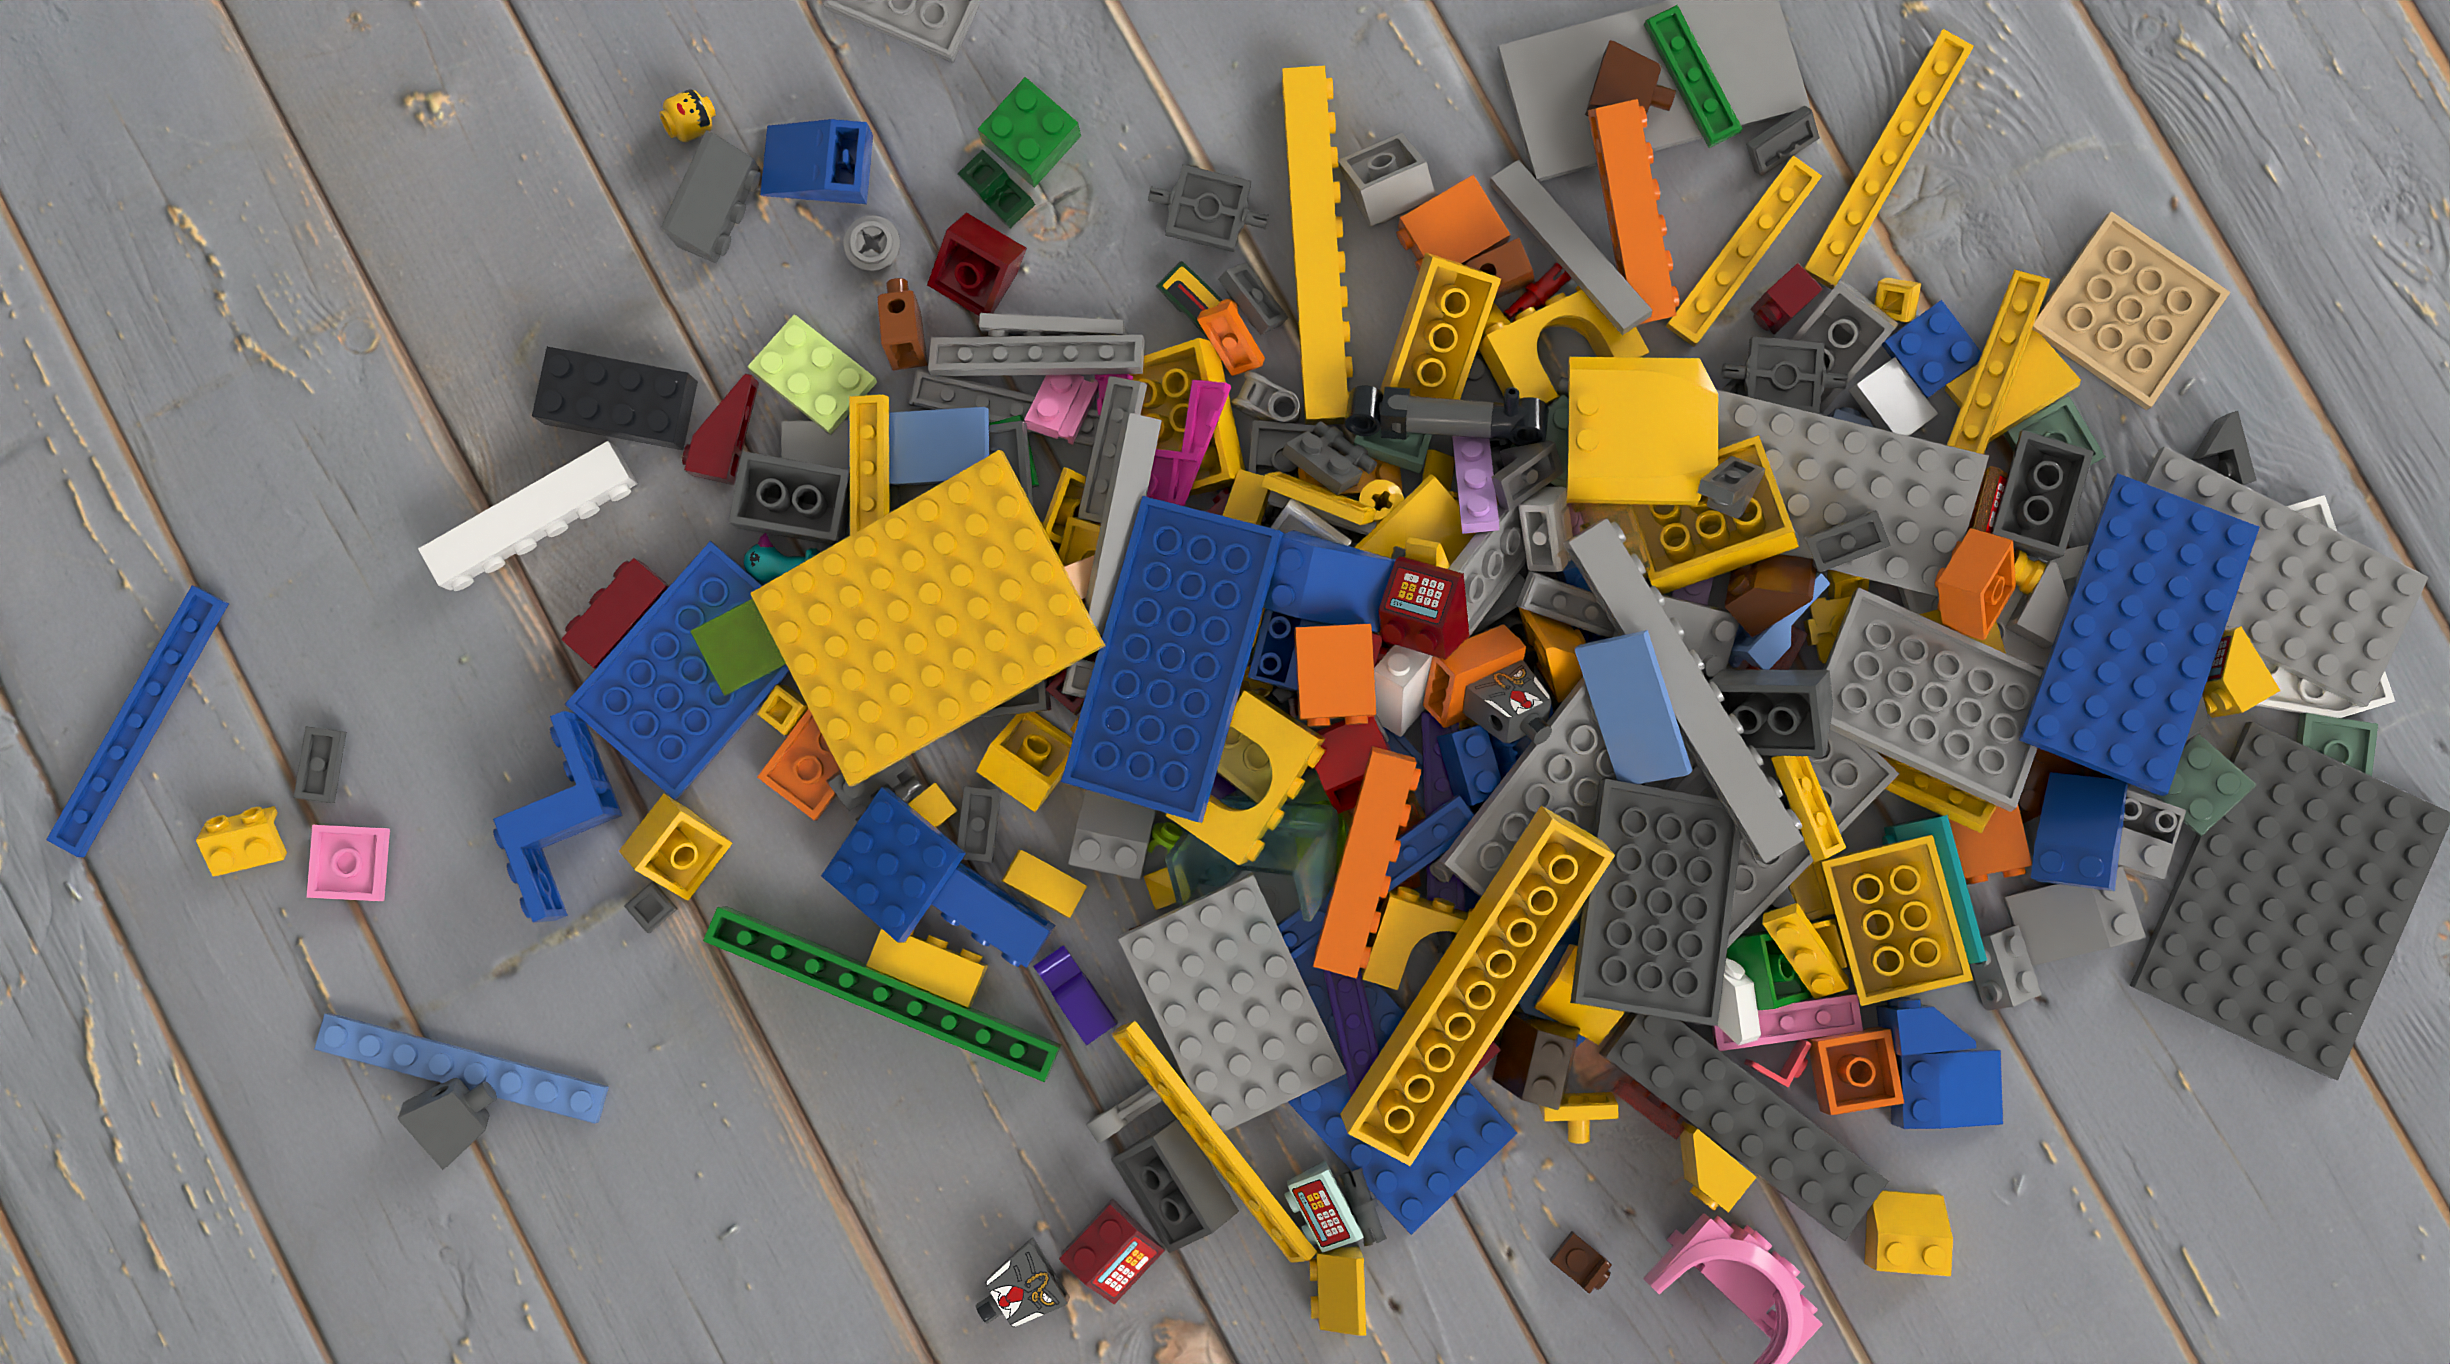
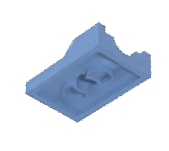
(1773, 642)

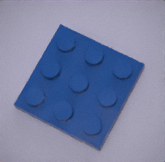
(893, 864)

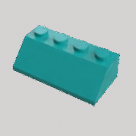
(1941, 830)

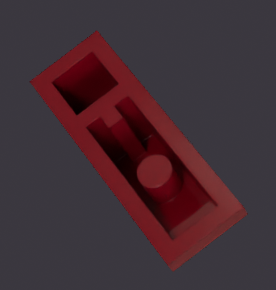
(721, 438)

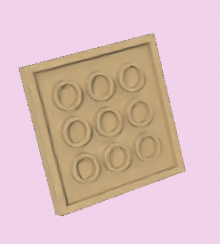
(2129, 310)

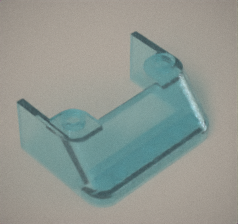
(1299, 847)

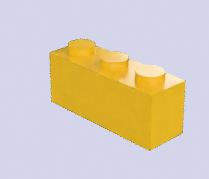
(930, 966)

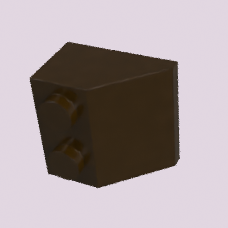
(1535, 1059)

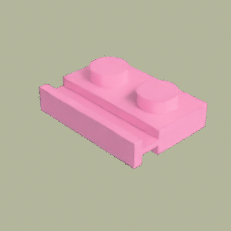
(1061, 406)

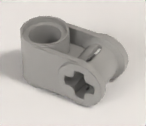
(1265, 399)

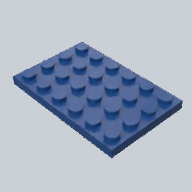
(656, 689)

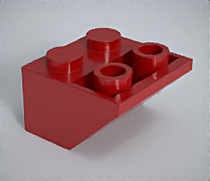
(1346, 759)

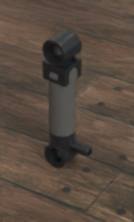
(1396, 412)

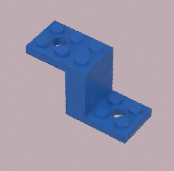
(556, 818)

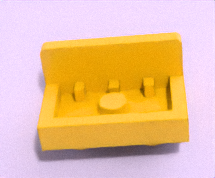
(241, 841)

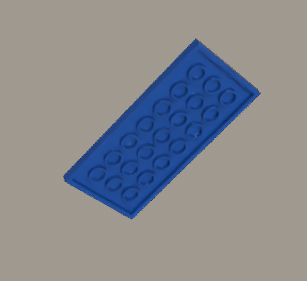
(2139, 634)
(1172, 658)
(1454, 1152)

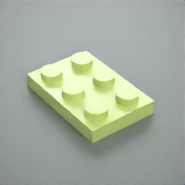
(811, 373)

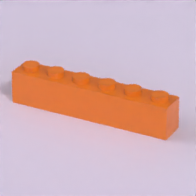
(1632, 205)
(1364, 862)

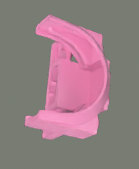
(1748, 1276)

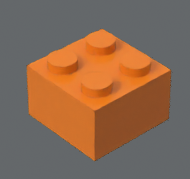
(1976, 583)
(1855, 1071)

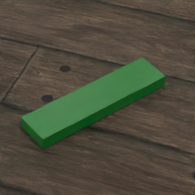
(1693, 76)

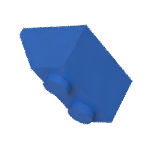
(1921, 1028)

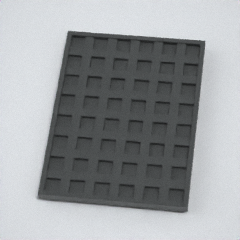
(2293, 903)

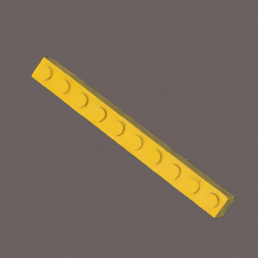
(1315, 244)

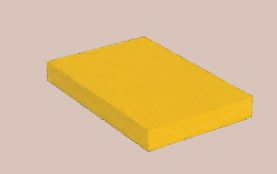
(2036, 384)

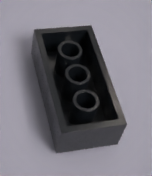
(615, 398)

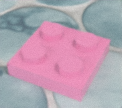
(348, 863)

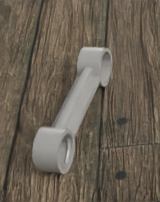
(1126, 1111)

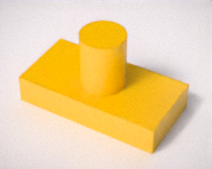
(1579, 1110)

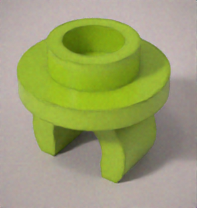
(1165, 835)

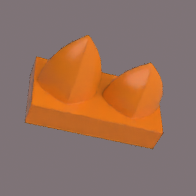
(1231, 337)

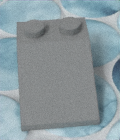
(1850, 330)
(1707, 631)
(1112, 835)
(2074, 920)

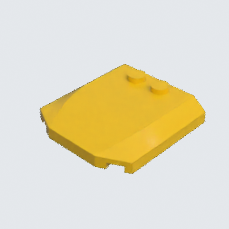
(1639, 430)

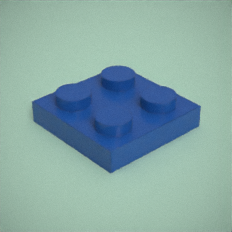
(1933, 349)

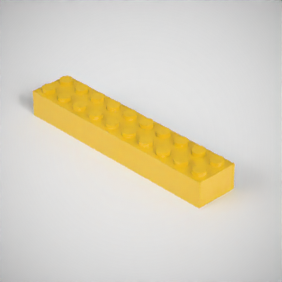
(1476, 985)

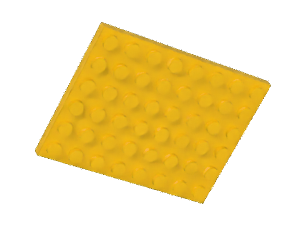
(927, 618)

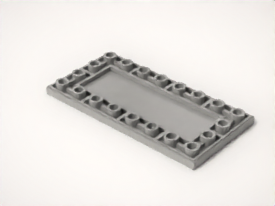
(1556, 72)

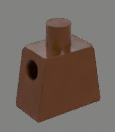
(1627, 77)

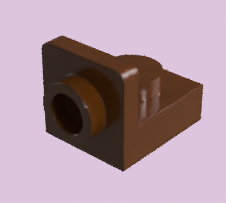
(1582, 1263)

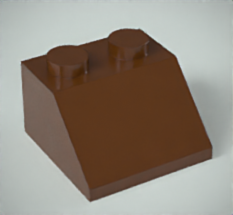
(1769, 590)

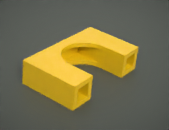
(1512, 348)
(1290, 750)
(1402, 925)

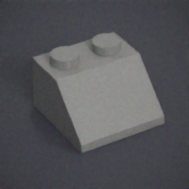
(1387, 179)

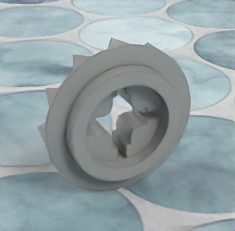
(873, 227)

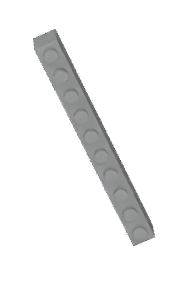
(1703, 723)

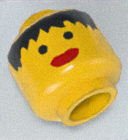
(687, 115)

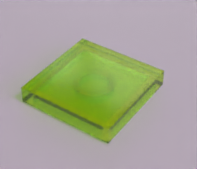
(738, 647)

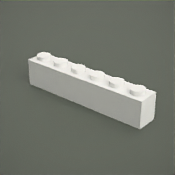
(528, 516)

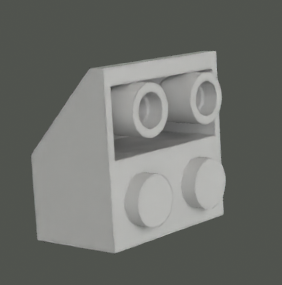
(2148, 836)

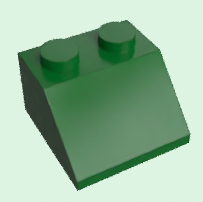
(1769, 969)

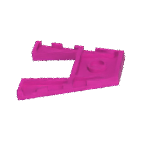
(1174, 470)

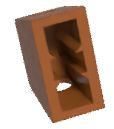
(1507, 263)
(901, 326)

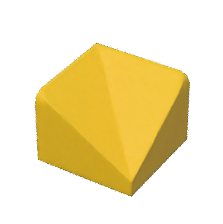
(1898, 298)
(783, 708)
(1160, 888)

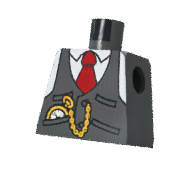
(1510, 704)
(1023, 1288)

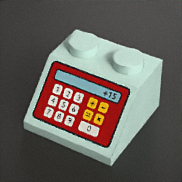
(1323, 1208)

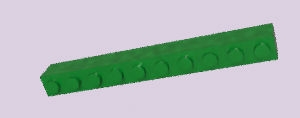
(882, 993)

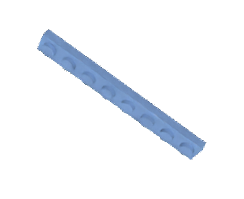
(444, 1062)

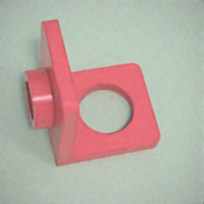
(1792, 1068)

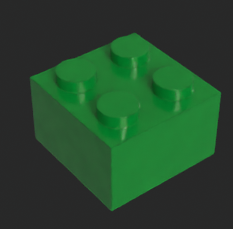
(1029, 132)

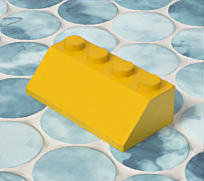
(1441, 329)

